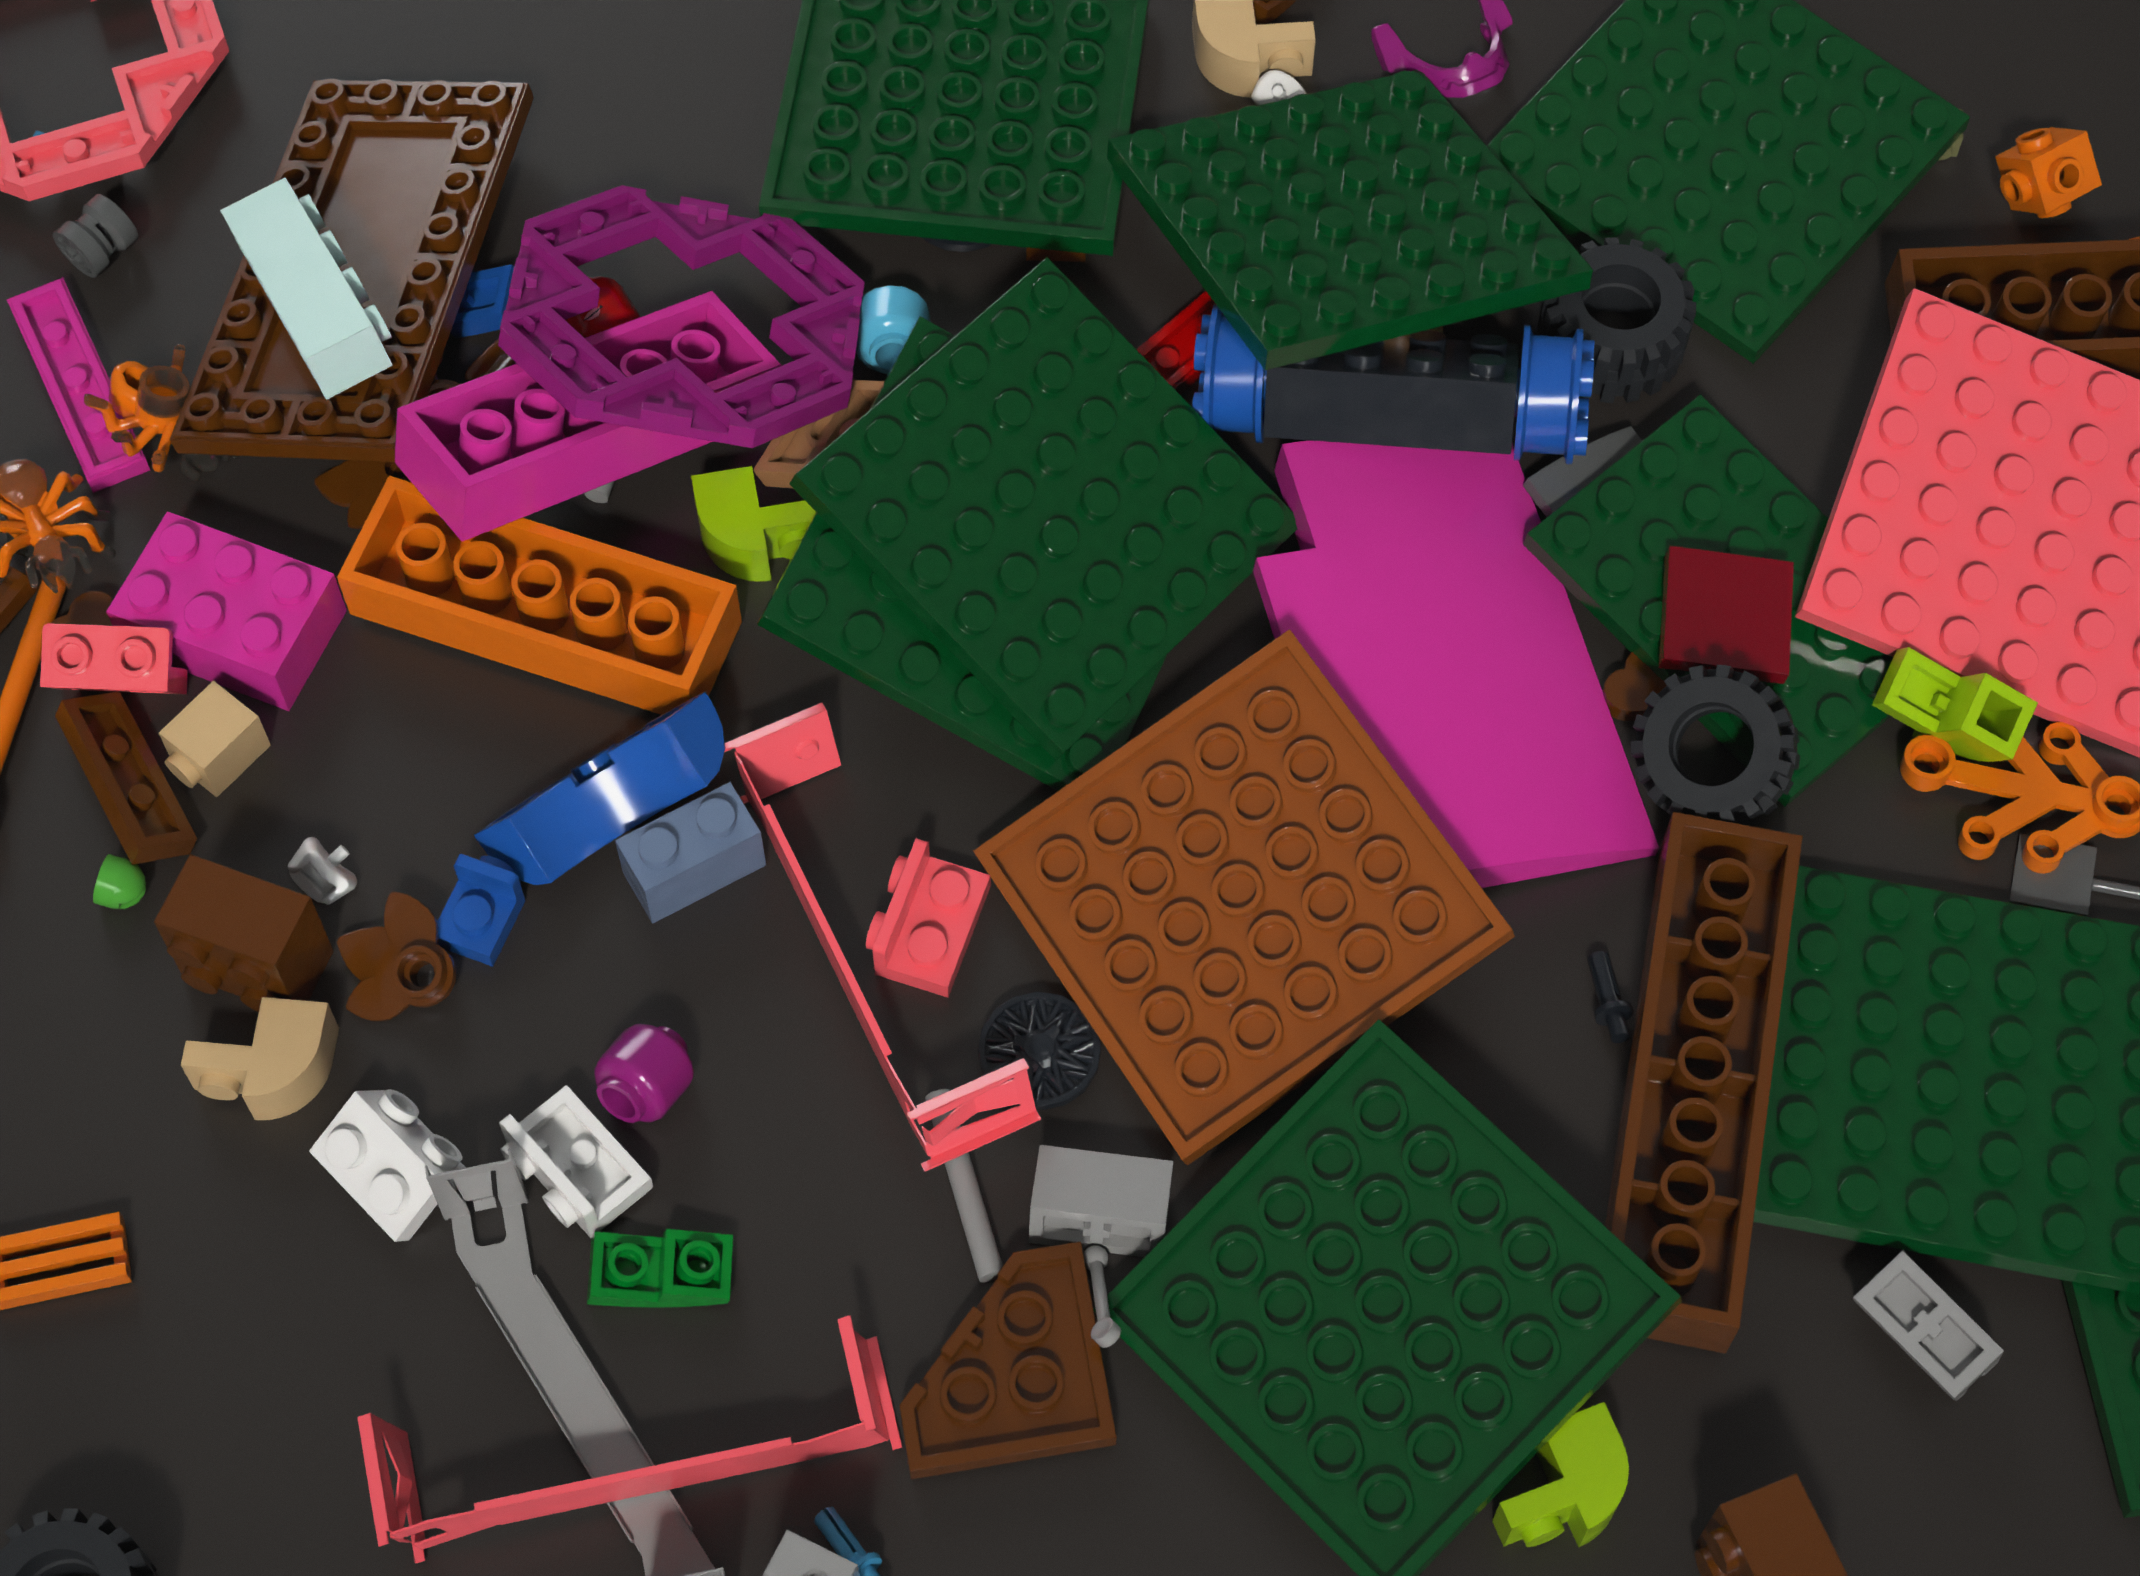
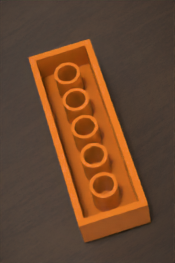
(542, 602)

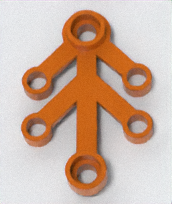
(2034, 794)

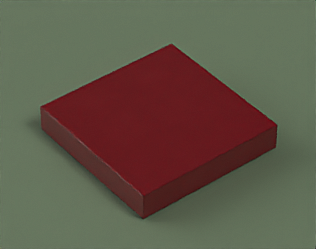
(1726, 613)

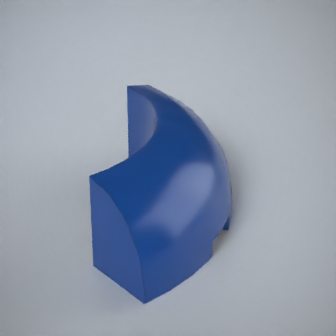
(609, 793)

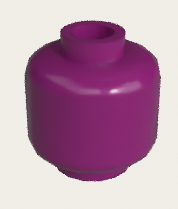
(643, 1073)

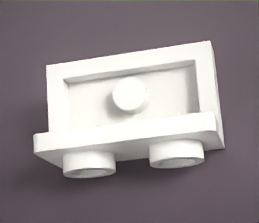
(380, 1158)
(577, 1162)

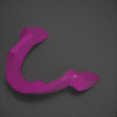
(1472, 75)

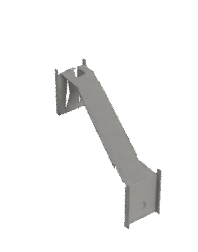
(561, 1366)

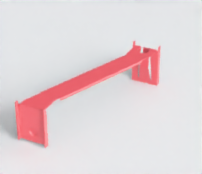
(791, 754)
(389, 1513)

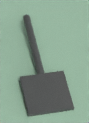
(2066, 887)

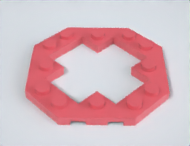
(154, 99)

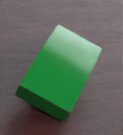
(660, 1271)

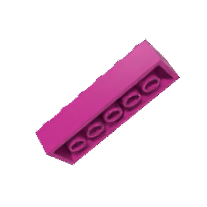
(512, 449)

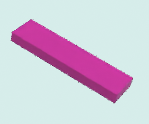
(69, 371)

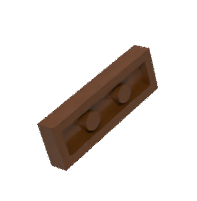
(125, 777)

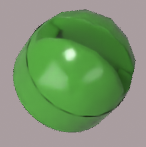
(119, 883)

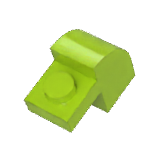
(738, 531)
(1970, 712)
(1586, 1483)

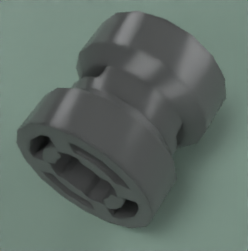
(95, 235)

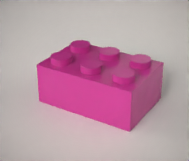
(232, 609)

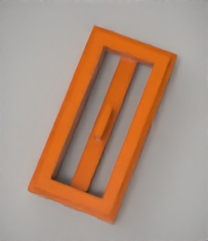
(58, 1236)

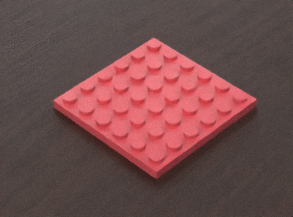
(1994, 518)

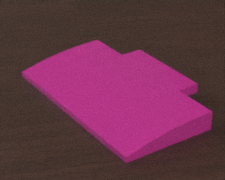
(1456, 652)

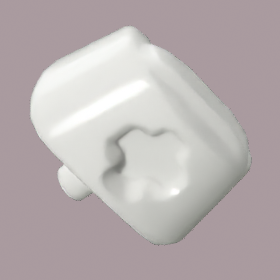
(1275, 86)
(320, 873)

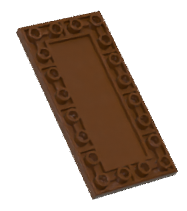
(408, 194)

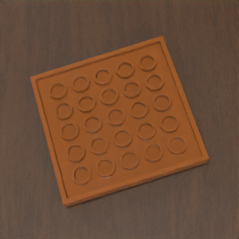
(1241, 896)

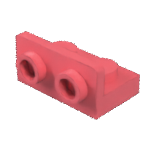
(110, 659)
(927, 920)

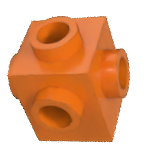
(2048, 171)

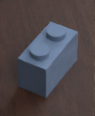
(691, 852)

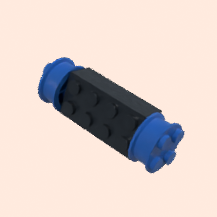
(1405, 392)

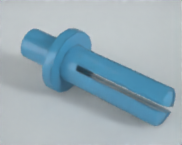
(845, 1542)

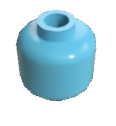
(885, 323)

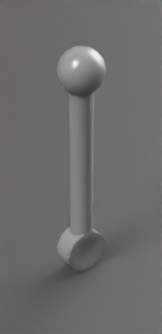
(1106, 1330)

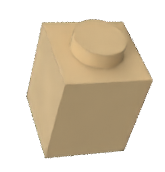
(213, 740)

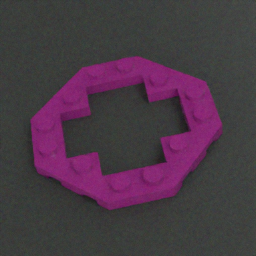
(670, 397)

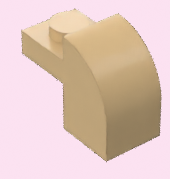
(1238, 52)
(281, 1068)

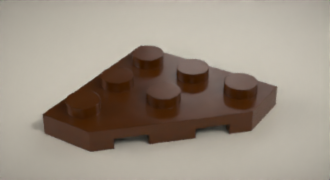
(1014, 1374)

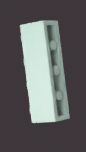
(307, 287)

